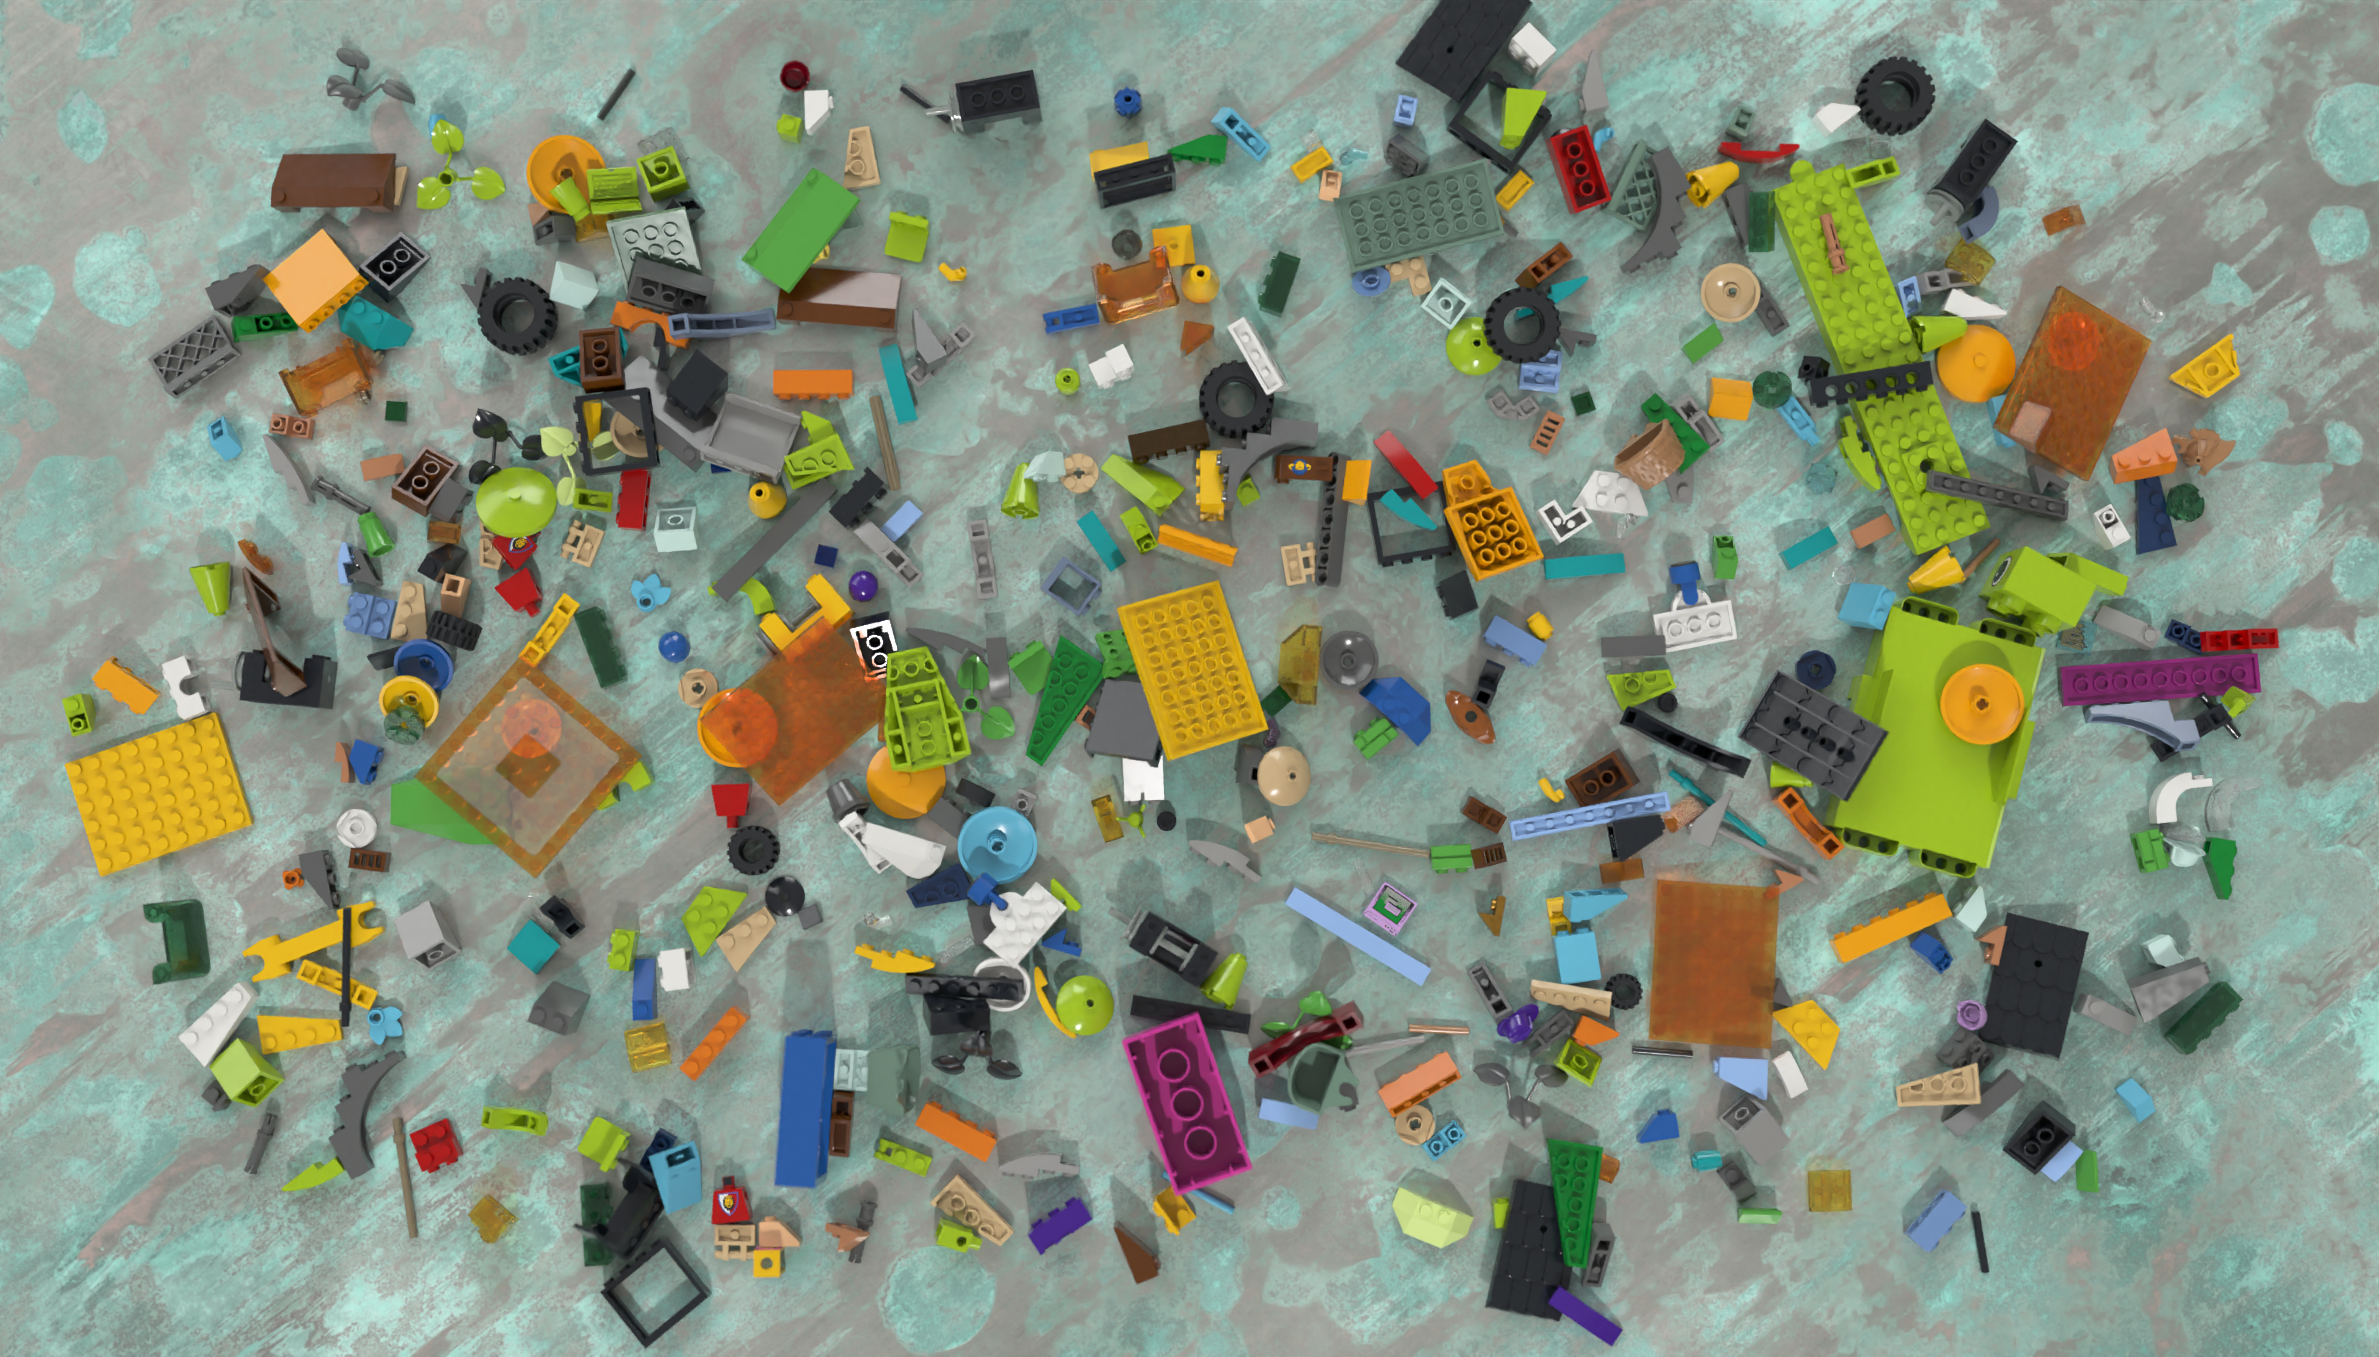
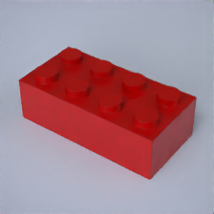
(1578, 169)

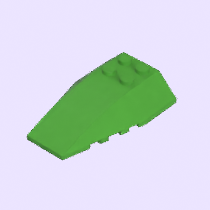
(421, 810)

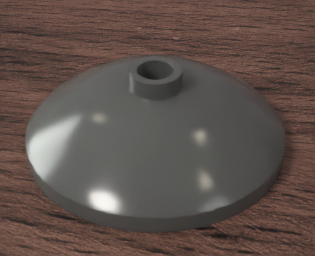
(1362, 655)

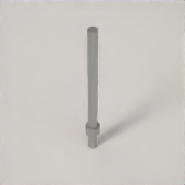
(1798, 870)

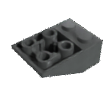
(1405, 156)
(238, 291)

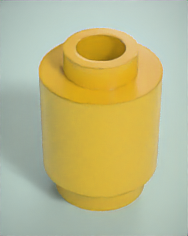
(1540, 626)

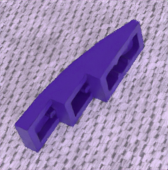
(1585, 1316)

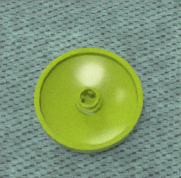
(516, 502)

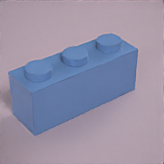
(1514, 641)
(1936, 1220)

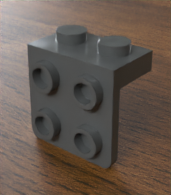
(1964, 1050)

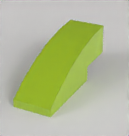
(1872, 173)
(316, 1175)

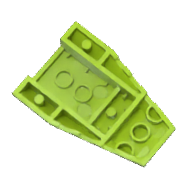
(921, 715)

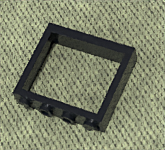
(1479, 145)
(1135, 181)
(649, 430)
(1407, 558)
(626, 1315)

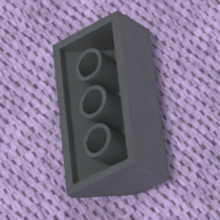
(669, 288)

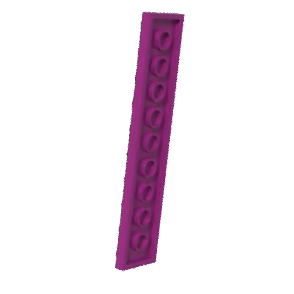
(2158, 679)

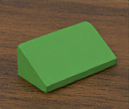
(1702, 343)
(2087, 1171)
(1759, 1215)

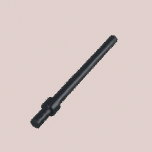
(345, 1005)

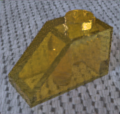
(593, 228)
(1106, 818)

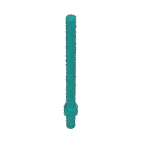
(1687, 784)

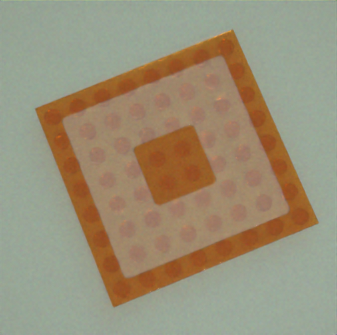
(528, 766)

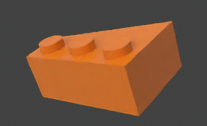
(2144, 459)

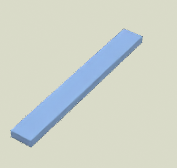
(1590, 815)
(1357, 936)

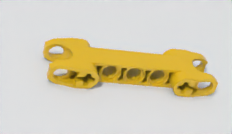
(279, 954)

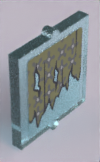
(2078, 639)

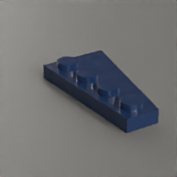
(2153, 523)

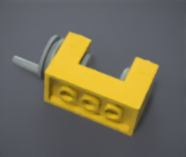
(778, 631)

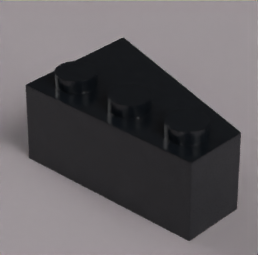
(955, 1014)

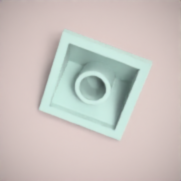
(573, 286)
(1446, 303)

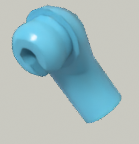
(1602, 136)

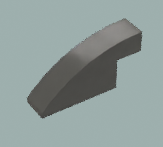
(1992, 1098)

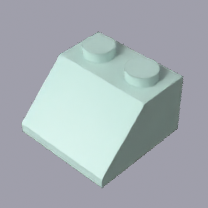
(676, 529)

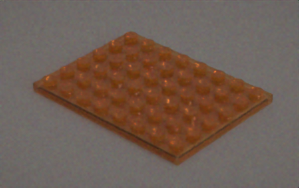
(2083, 371)
(799, 711)
(1714, 964)

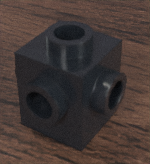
(1813, 368)

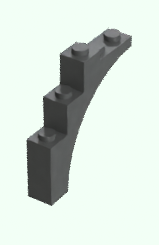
(1669, 184)
(1278, 437)
(351, 1141)

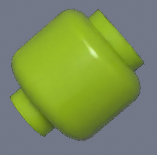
(1066, 387)

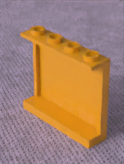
(315, 281)

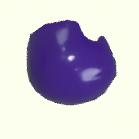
(863, 586)

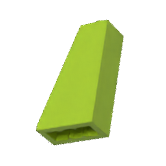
(2107, 580)

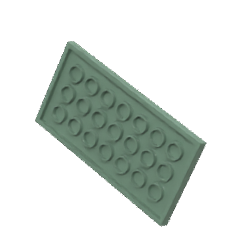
(1419, 216)

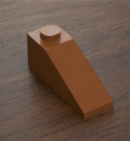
(1544, 267)

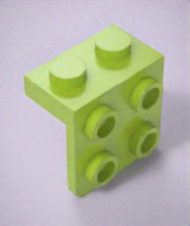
(907, 236)
(604, 1143)

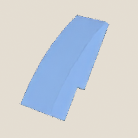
(1286, 1113)

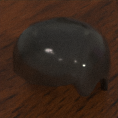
(1127, 244)

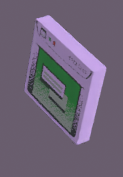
(1390, 908)

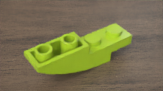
(1859, 463)

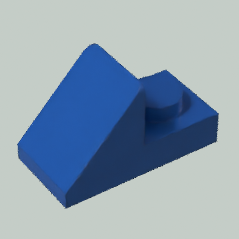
(1057, 943)

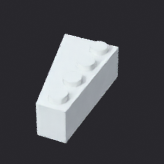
(213, 1030)

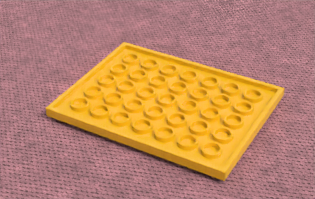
(1192, 669)
(159, 794)

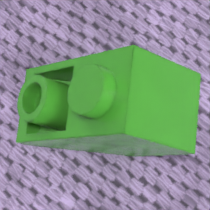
(1724, 557)

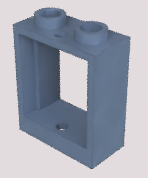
(1056, 574)

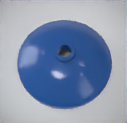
(411, 661)

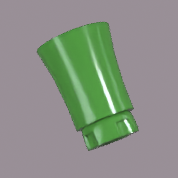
(375, 535)

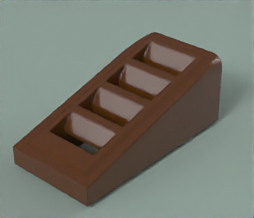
(1479, 857)
(384, 862)

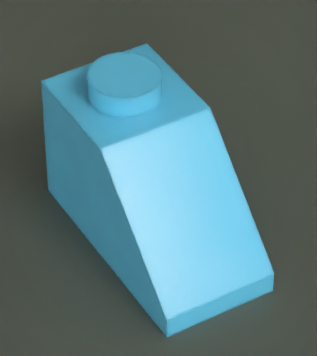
(224, 439)

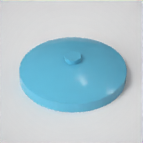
(997, 843)

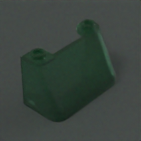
(183, 940)

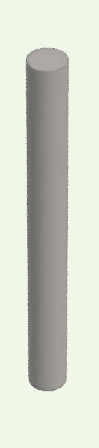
(1384, 1045)

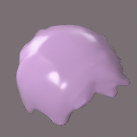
(1971, 1014)

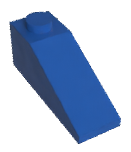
(644, 990)

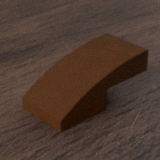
(1483, 814)

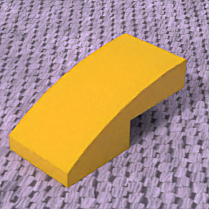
(1557, 919)

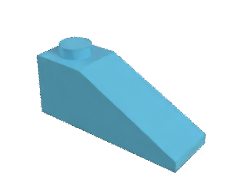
(1240, 133)
(1586, 904)

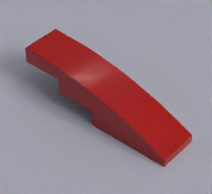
(1405, 465)
(2239, 639)

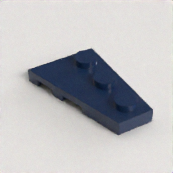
(942, 888)

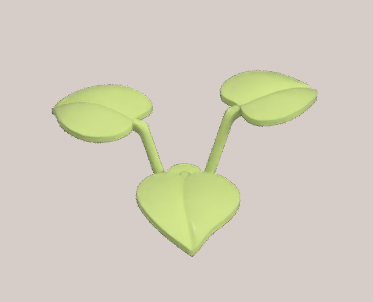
(560, 441)

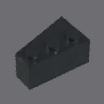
(859, 499)

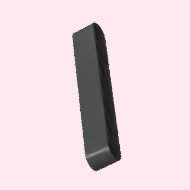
(1332, 526)

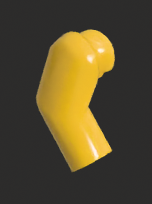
(953, 275)
(1555, 796)

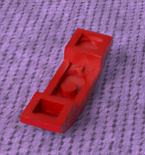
(1733, 151)

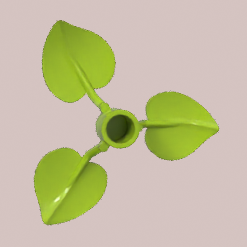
(431, 190)

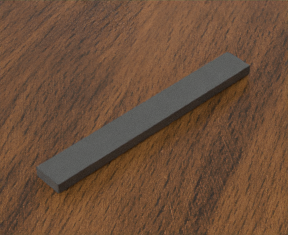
(1997, 495)
(774, 539)

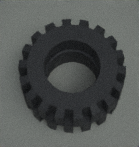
(454, 630)
(737, 856)

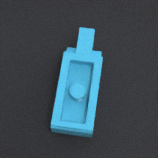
(1799, 421)

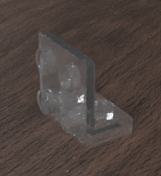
(663, 139)

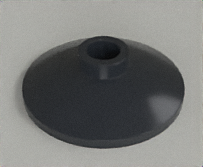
(794, 900)

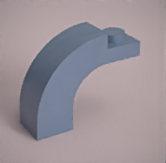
(1984, 216)

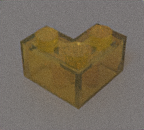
(492, 1219)

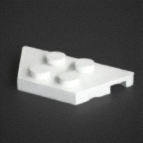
(1611, 494)

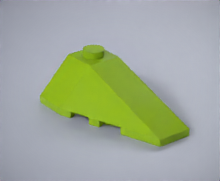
(1146, 485)

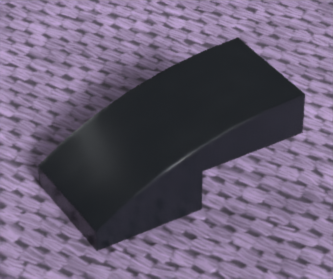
(661, 344)

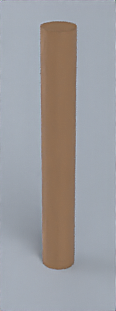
(1980, 558)
(1438, 1029)

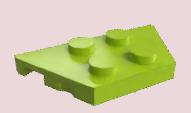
(710, 915)

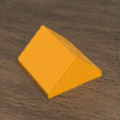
(1729, 399)
(1356, 481)

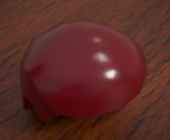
(794, 76)

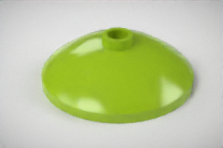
(1463, 353)
(1073, 1007)

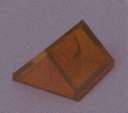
(1194, 336)
(2032, 426)

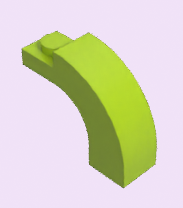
(760, 596)
(515, 1119)

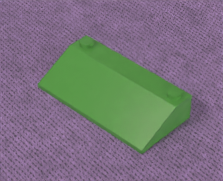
(800, 230)

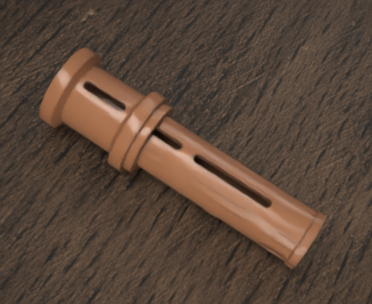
(1835, 253)

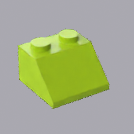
(663, 174)

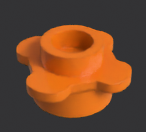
(287, 878)

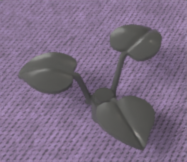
(353, 95)
(1520, 1109)

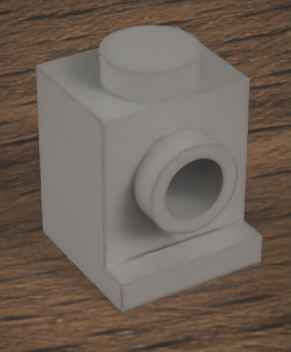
(1029, 799)

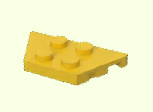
(2210, 369)
(1810, 1029)

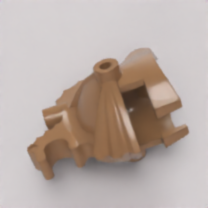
(2203, 449)

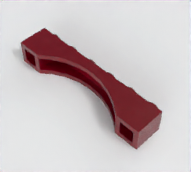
(1276, 1052)

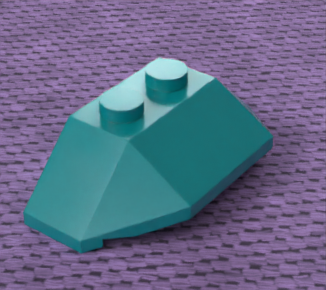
(372, 325)
(567, 363)

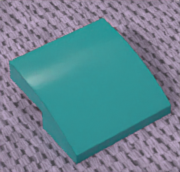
(533, 946)

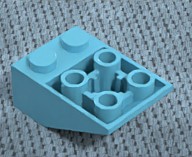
(678, 1176)

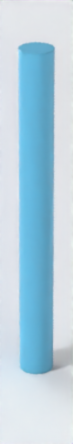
(1206, 1196)

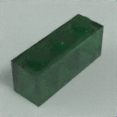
(1761, 221)
(1278, 284)

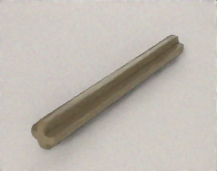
(885, 443)

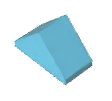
(2136, 1099)

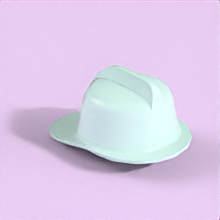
(2184, 854)

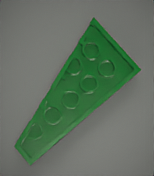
(1067, 689)
(1575, 1186)

